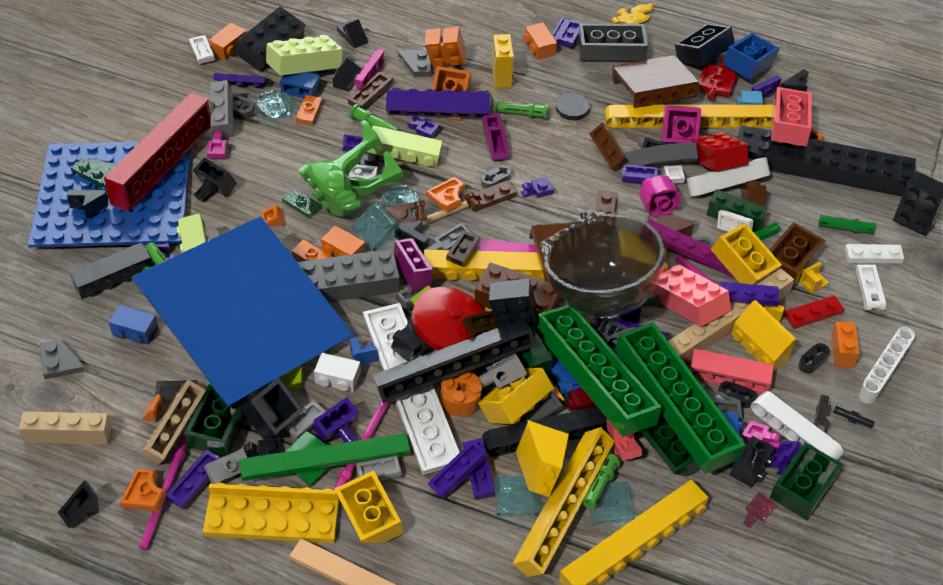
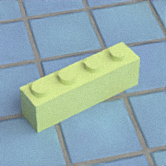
(407, 147)
(192, 231)

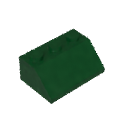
(670, 448)

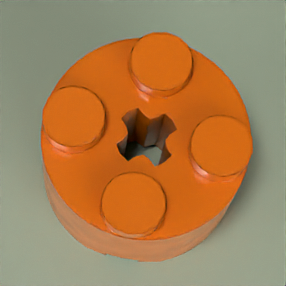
(461, 394)

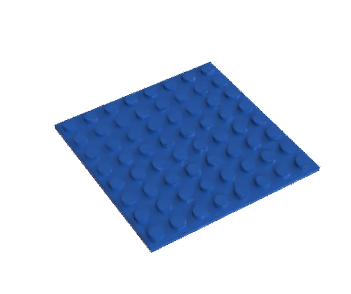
(147, 222)
(242, 309)

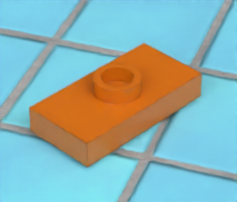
(309, 110)
(305, 251)

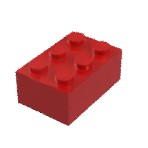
(721, 151)

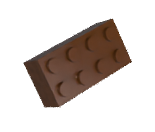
(543, 291)

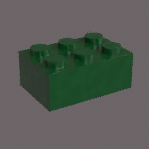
(214, 424)
(805, 481)

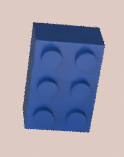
(750, 56)

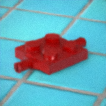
(717, 80)

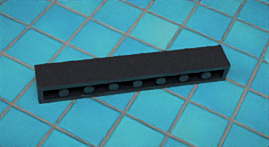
(454, 360)

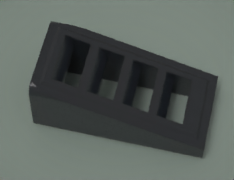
(600, 324)

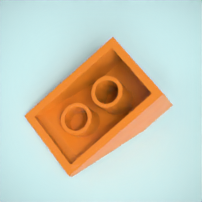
(452, 80)

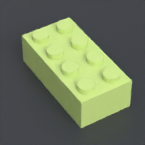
(304, 55)

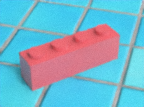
(717, 368)

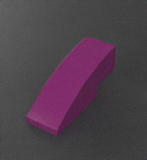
(495, 137)

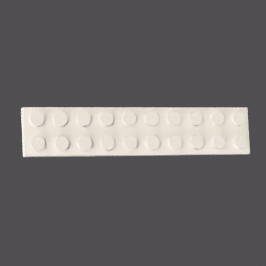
(418, 410)

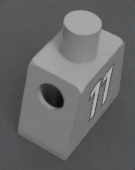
(503, 371)

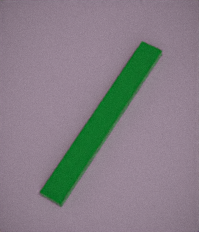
(323, 457)

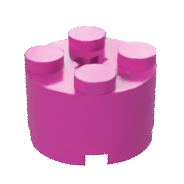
(659, 195)

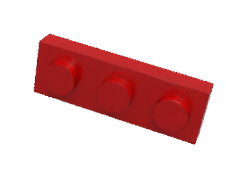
(814, 312)

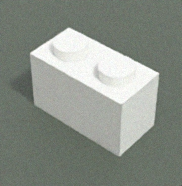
(337, 372)

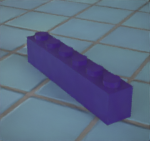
(438, 104)

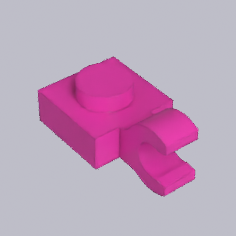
(217, 147)
(761, 432)

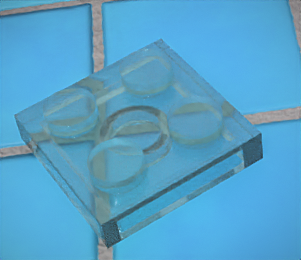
(375, 225)
(514, 498)

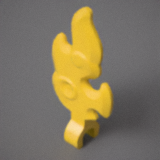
(638, 15)

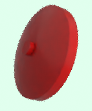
(440, 314)

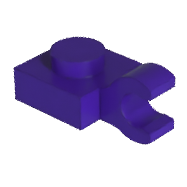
(539, 187)
(785, 454)

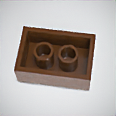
(797, 250)

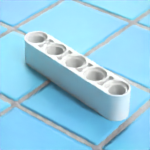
(728, 177)
(886, 365)
(793, 425)

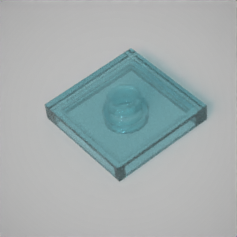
(613, 505)

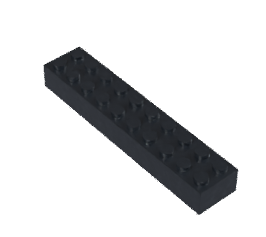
(831, 162)

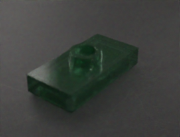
(301, 203)

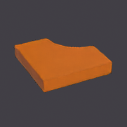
(447, 194)
(143, 492)

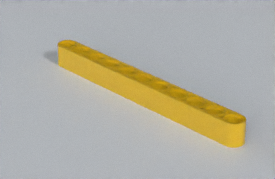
(711, 116)

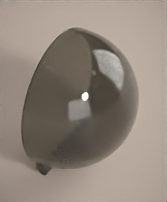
(604, 264)

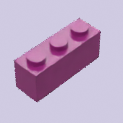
(412, 264)

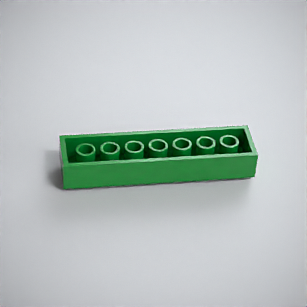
(598, 370)
(682, 398)

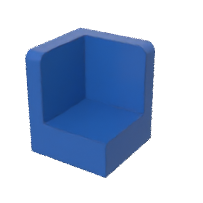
(364, 354)

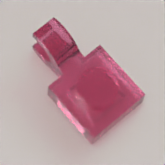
(758, 508)

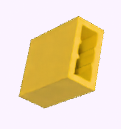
(502, 61)

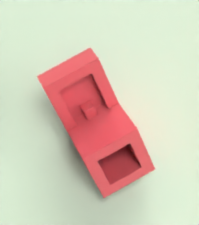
(625, 446)

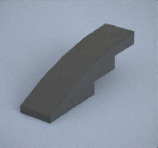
(663, 155)

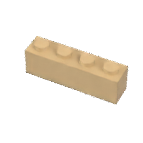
(173, 422)
(65, 428)

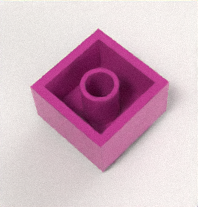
(680, 124)

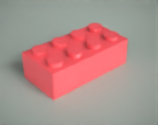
(791, 117)
(692, 295)

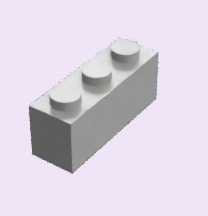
(221, 107)

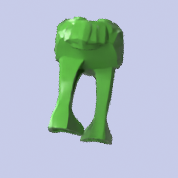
(332, 180)

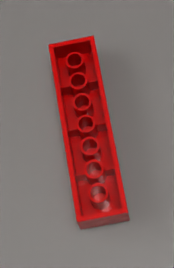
(158, 152)

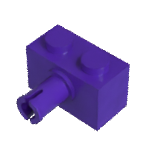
(336, 422)

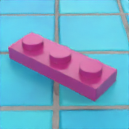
(370, 69)

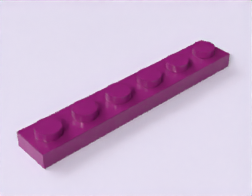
(689, 247)

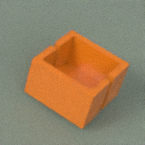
(450, 51)

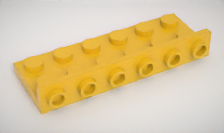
(271, 513)

